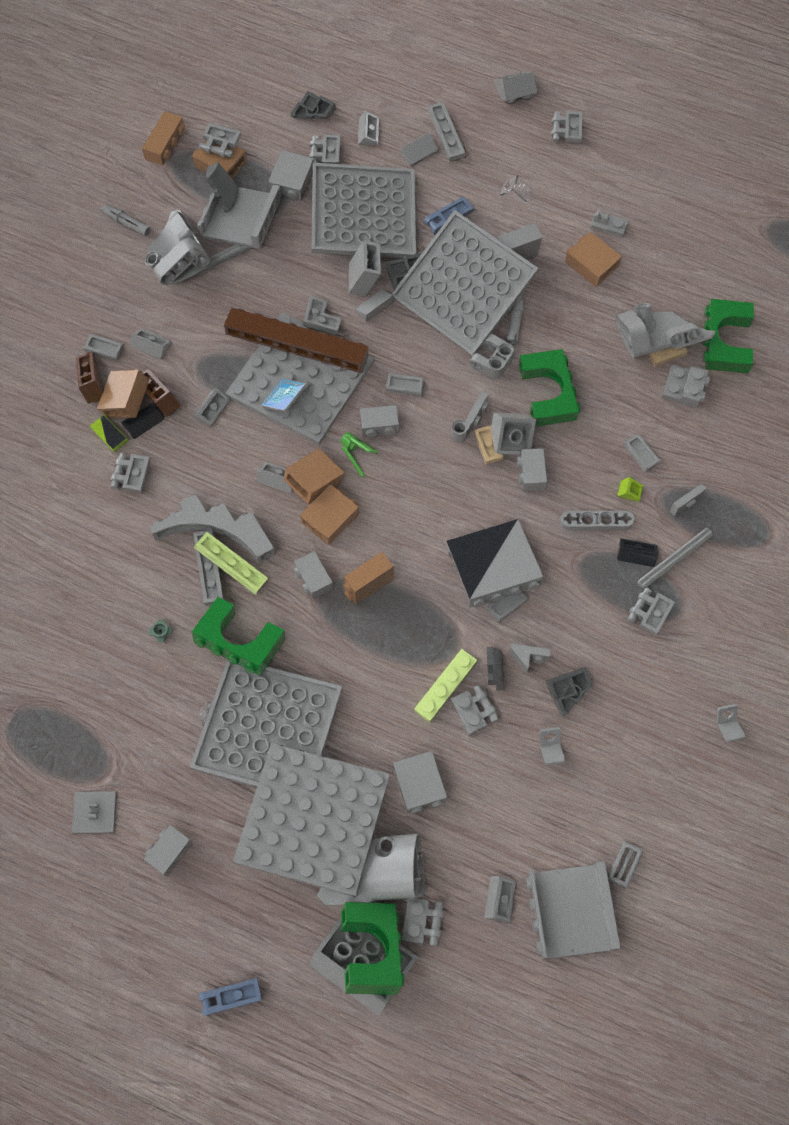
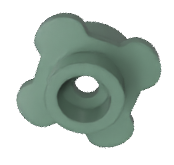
(160, 625)

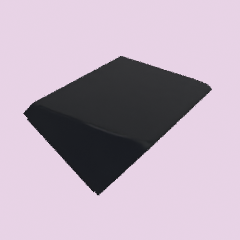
(145, 420)
(637, 552)

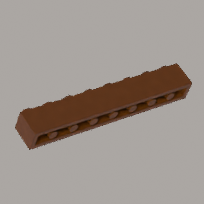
(296, 340)

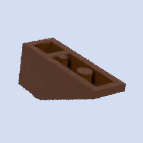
(89, 378)
(160, 395)

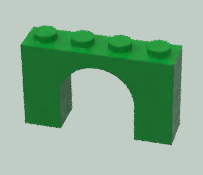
(718, 354)
(551, 365)
(252, 656)
(381, 922)

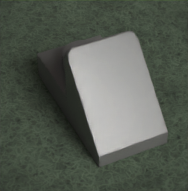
(524, 653)

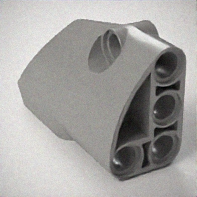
(176, 251)
(655, 331)
(387, 873)

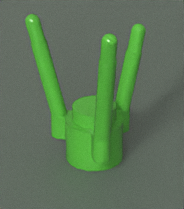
(352, 443)

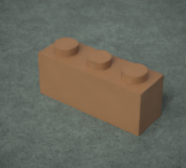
(163, 138)

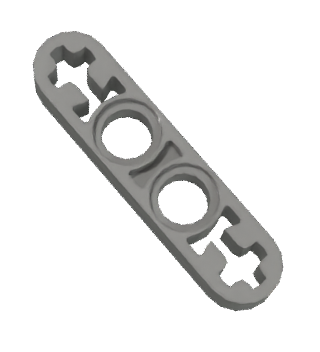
(596, 517)

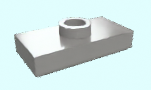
(688, 500)

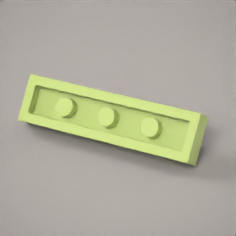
(231, 563)
(445, 685)

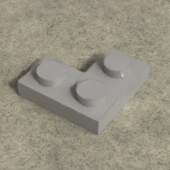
(317, 319)

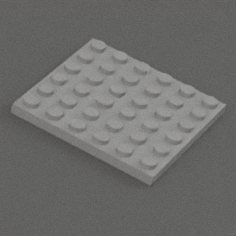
(362, 205)
(464, 282)
(316, 406)
(259, 711)
(312, 819)

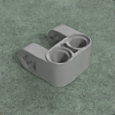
(498, 347)

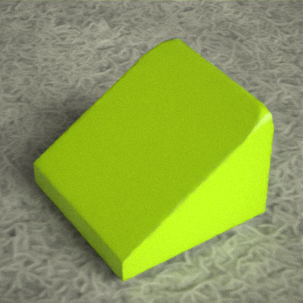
(630, 489)

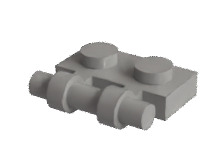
(573, 127)
(220, 135)
(330, 147)
(135, 475)
(656, 614)
(469, 713)
(415, 921)

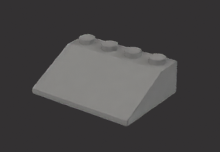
(355, 947)

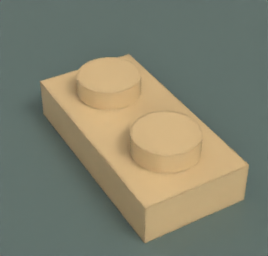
(667, 355)
(486, 446)

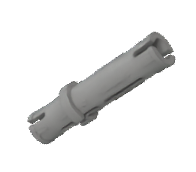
(110, 211)
(514, 326)

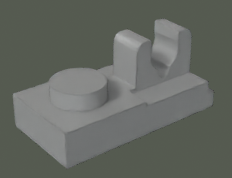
(608, 224)

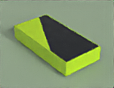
(108, 433)

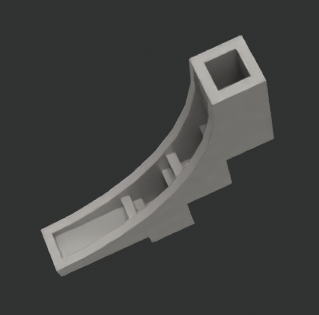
(194, 517)

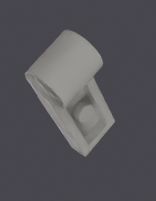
(472, 420)

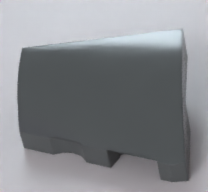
(313, 107)
(222, 185)
(399, 268)
(495, 667)
(569, 689)

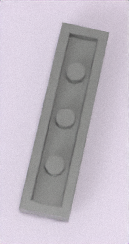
(446, 131)
(208, 573)

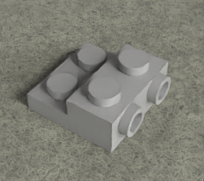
(686, 385)

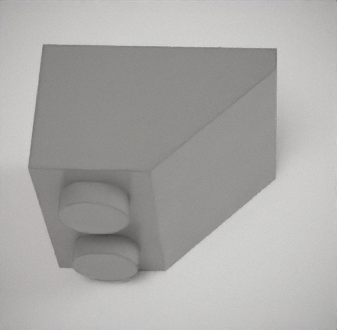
(516, 86)
(512, 432)

